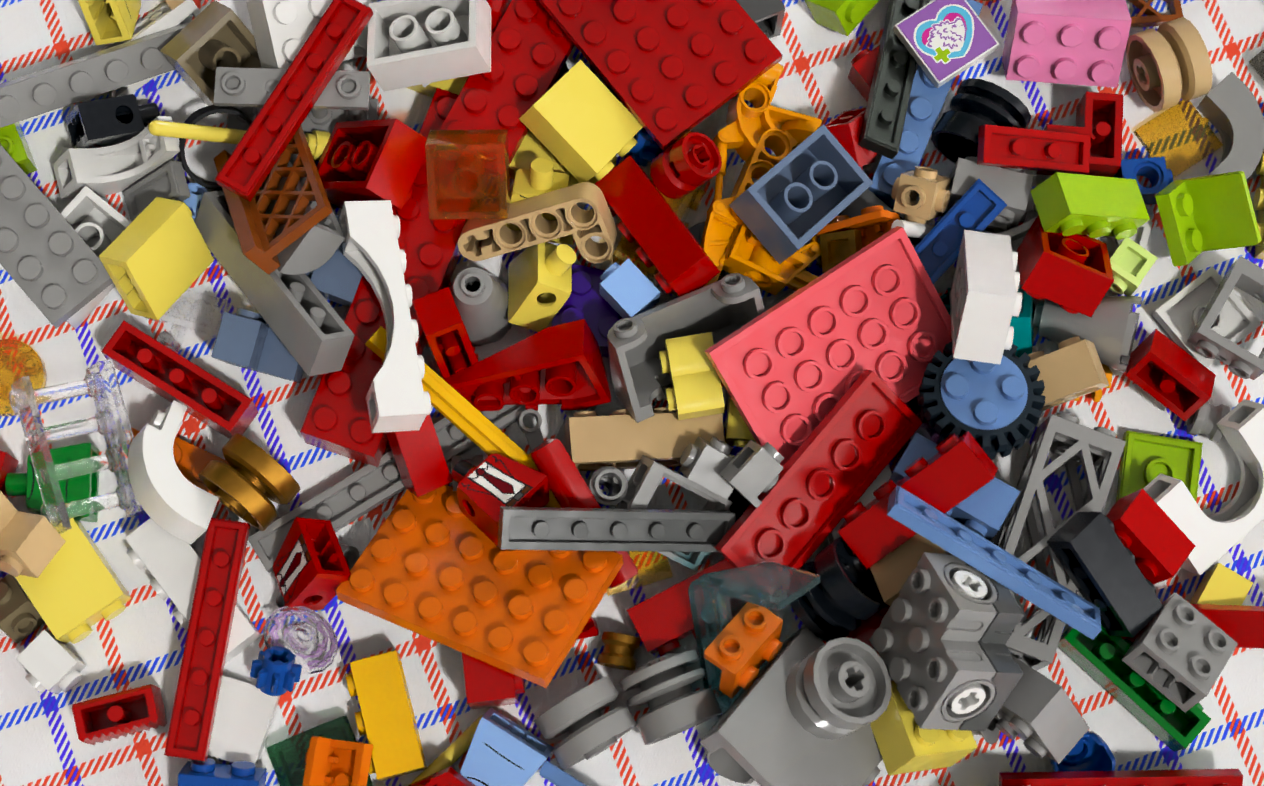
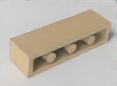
(621, 442)

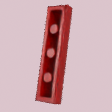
(572, 490)

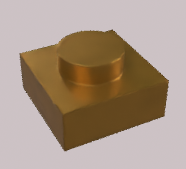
(838, 247)

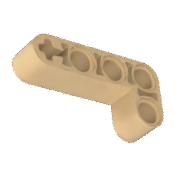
(491, 237)

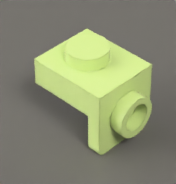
(1129, 266)

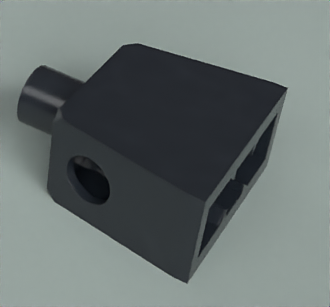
(97, 124)

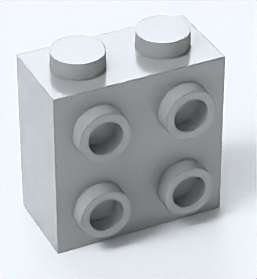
(1008, 183)
(1180, 652)

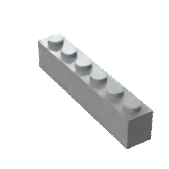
(286, 302)

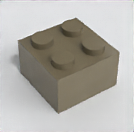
(209, 42)

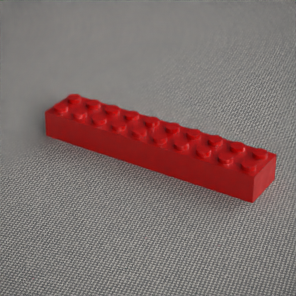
(339, 409)

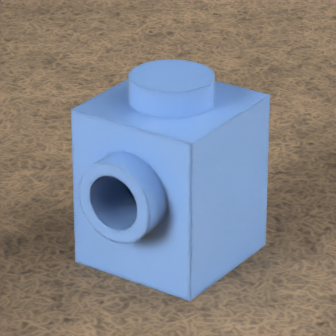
(628, 289)

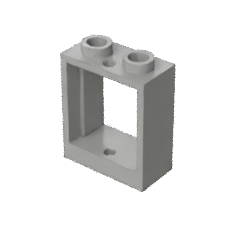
(1212, 345)
(642, 488)

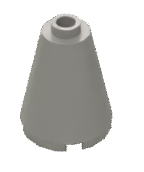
(482, 305)
(1110, 327)

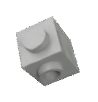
(704, 462)

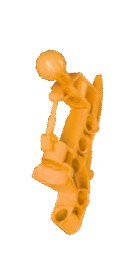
(748, 132)

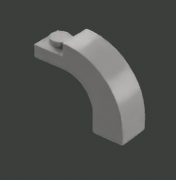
(1239, 122)

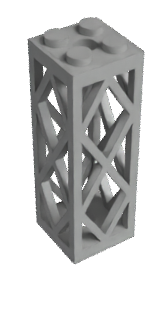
(1100, 456)

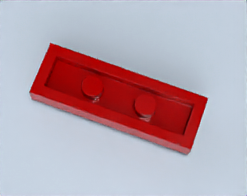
(1033, 149)

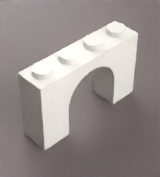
(1226, 528)

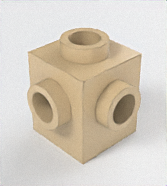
(932, 191)

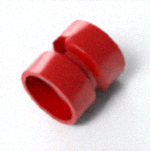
(685, 165)

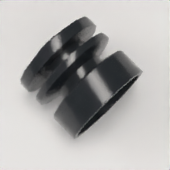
(975, 105)
(842, 597)

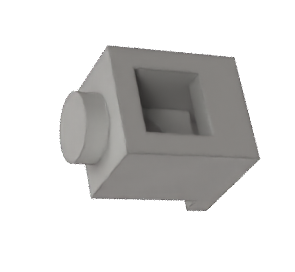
(754, 470)

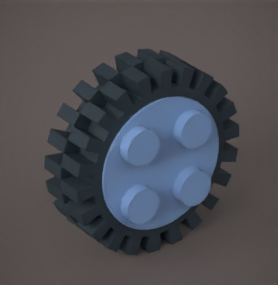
(987, 399)

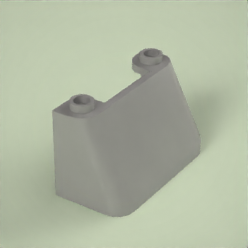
(637, 340)

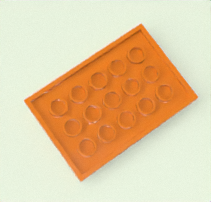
(460, 589)

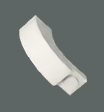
(115, 166)
(160, 485)

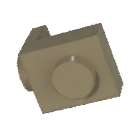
(17, 612)

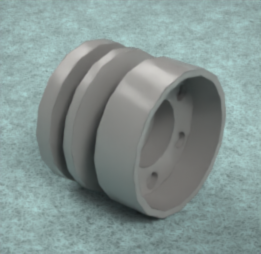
(670, 696)

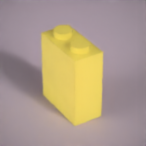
(582, 124)
(157, 258)
(76, 588)

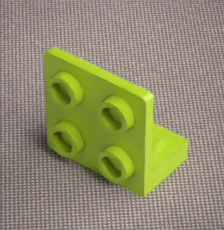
(1207, 215)

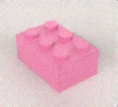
(1066, 41)

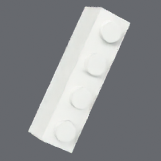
(175, 575)

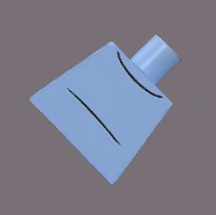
(503, 753)

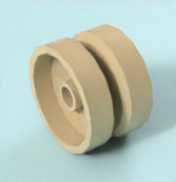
(1169, 64)

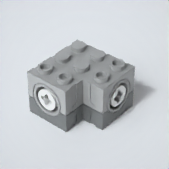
(949, 643)

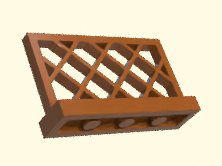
(256, 228)

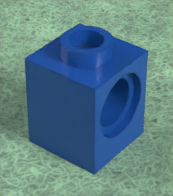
(1153, 169)

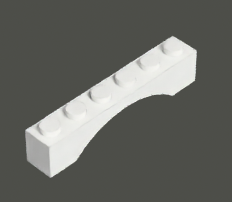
(371, 244)

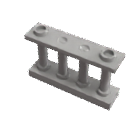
(341, 101)

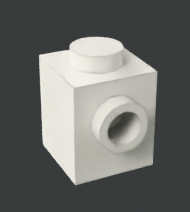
(50, 664)

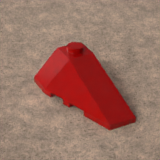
(545, 368)

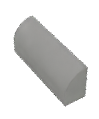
(314, 246)

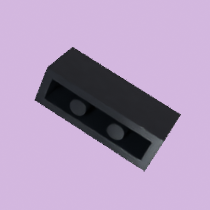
(1106, 573)

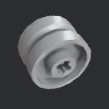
(838, 688)
(588, 727)

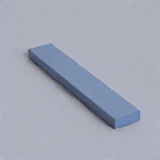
(994, 562)

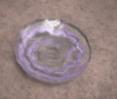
(304, 635)

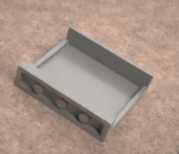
(775, 747)

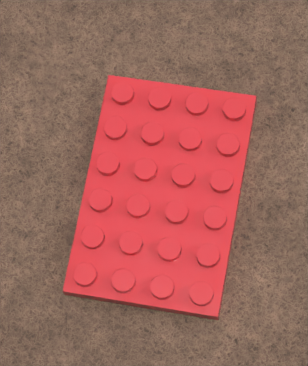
(813, 345)

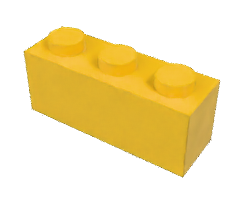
(386, 715)

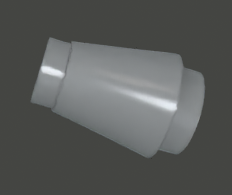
(613, 480)

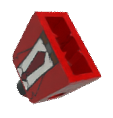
(496, 484)
(310, 565)

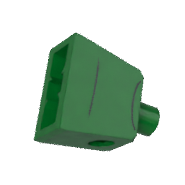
(72, 488)

